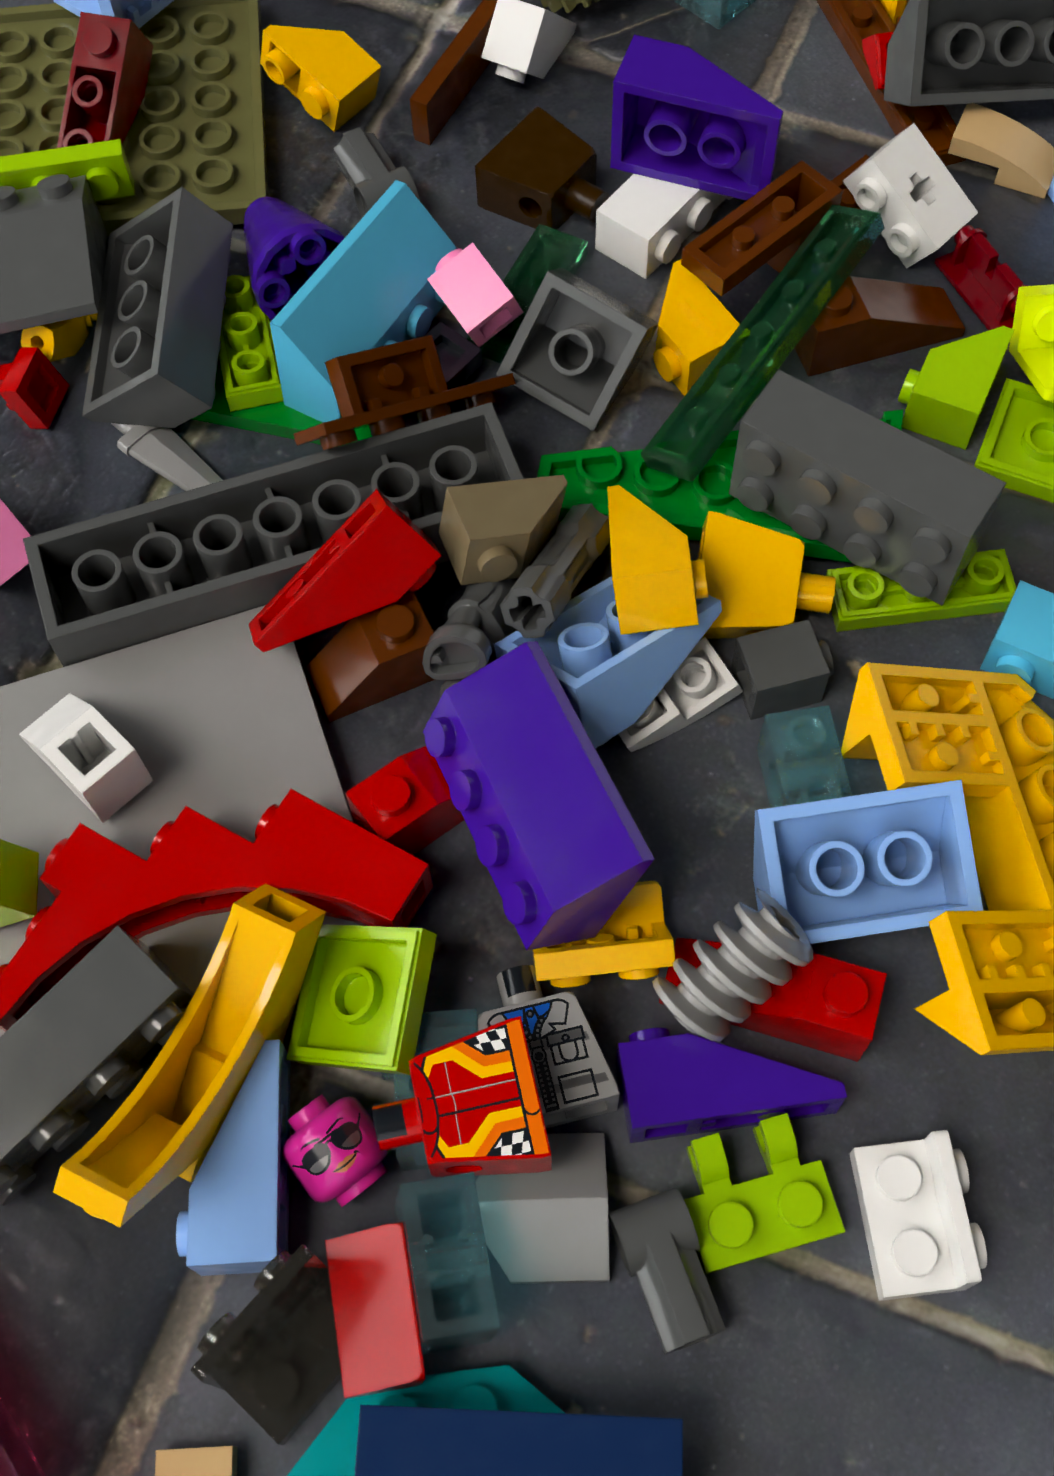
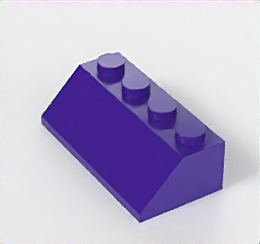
(536, 799)

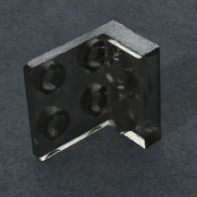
(280, 1349)

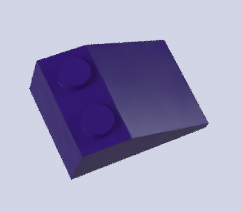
(691, 122)

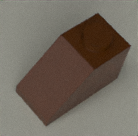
(372, 658)

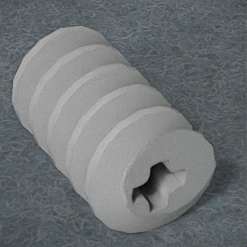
(737, 970)

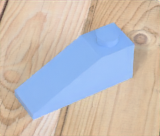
(242, 1189)

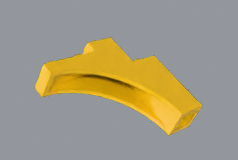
(194, 1080)

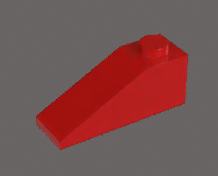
(356, 571)
(405, 802)
(822, 1007)

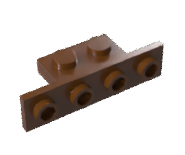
(391, 383)

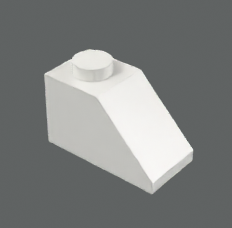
(525, 39)

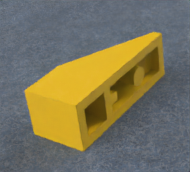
(651, 568)

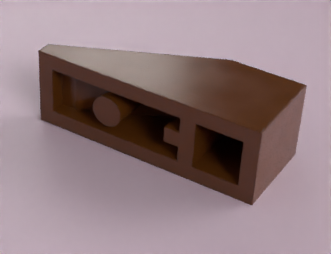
(874, 321)

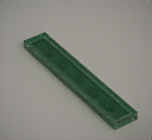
(762, 342)

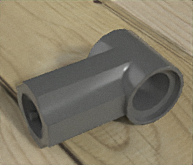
(368, 168)
(661, 1251)

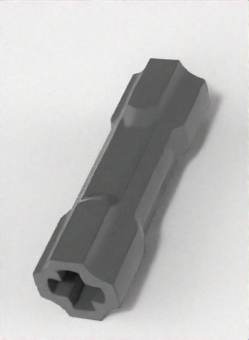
(548, 583)

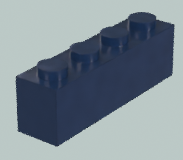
(514, 1443)

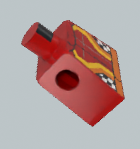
(472, 1107)

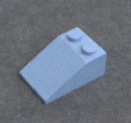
(608, 673)

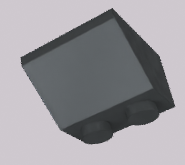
(577, 347)

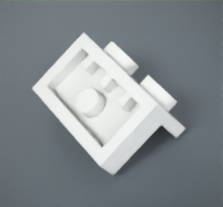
(918, 1217)

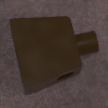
(540, 174)

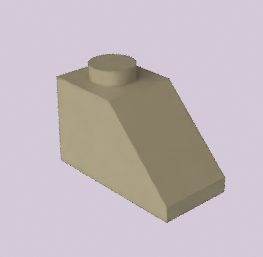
(499, 526)

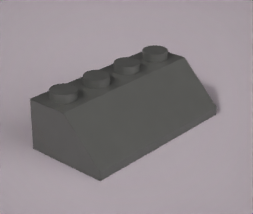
(971, 52)
(160, 316)

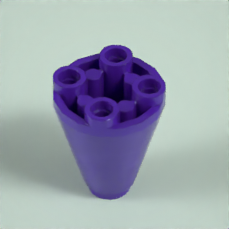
(283, 250)

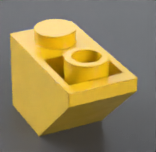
(322, 70)

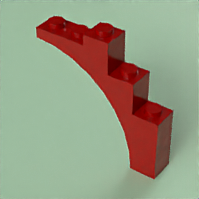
(201, 872)

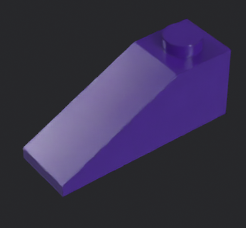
(704, 1086)

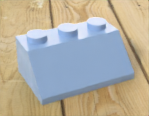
(868, 860)

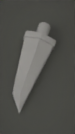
(166, 455)

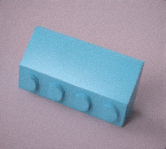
(360, 299)

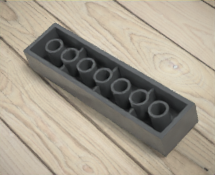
(245, 536)

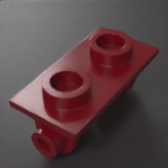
(981, 278)

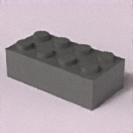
(862, 487)
(79, 1047)

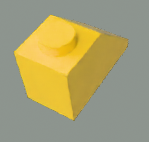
(689, 329)

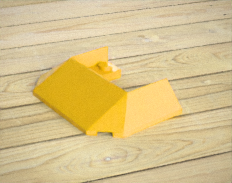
(995, 739)

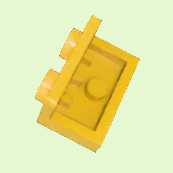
(630, 943)

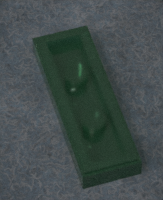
(544, 252)

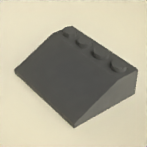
(50, 253)

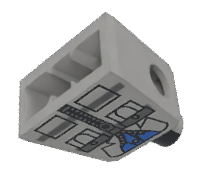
(562, 1049)

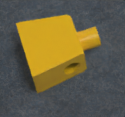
(757, 577)

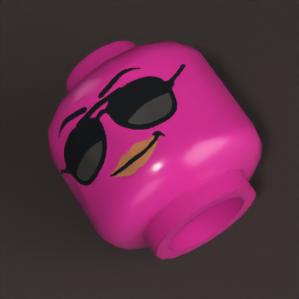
(334, 1150)

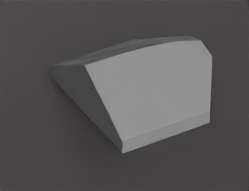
(554, 1220)

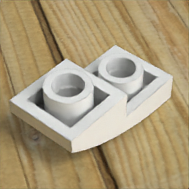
(690, 694)

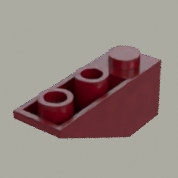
(104, 80)

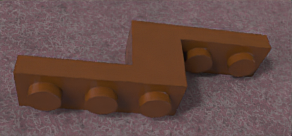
(766, 227)

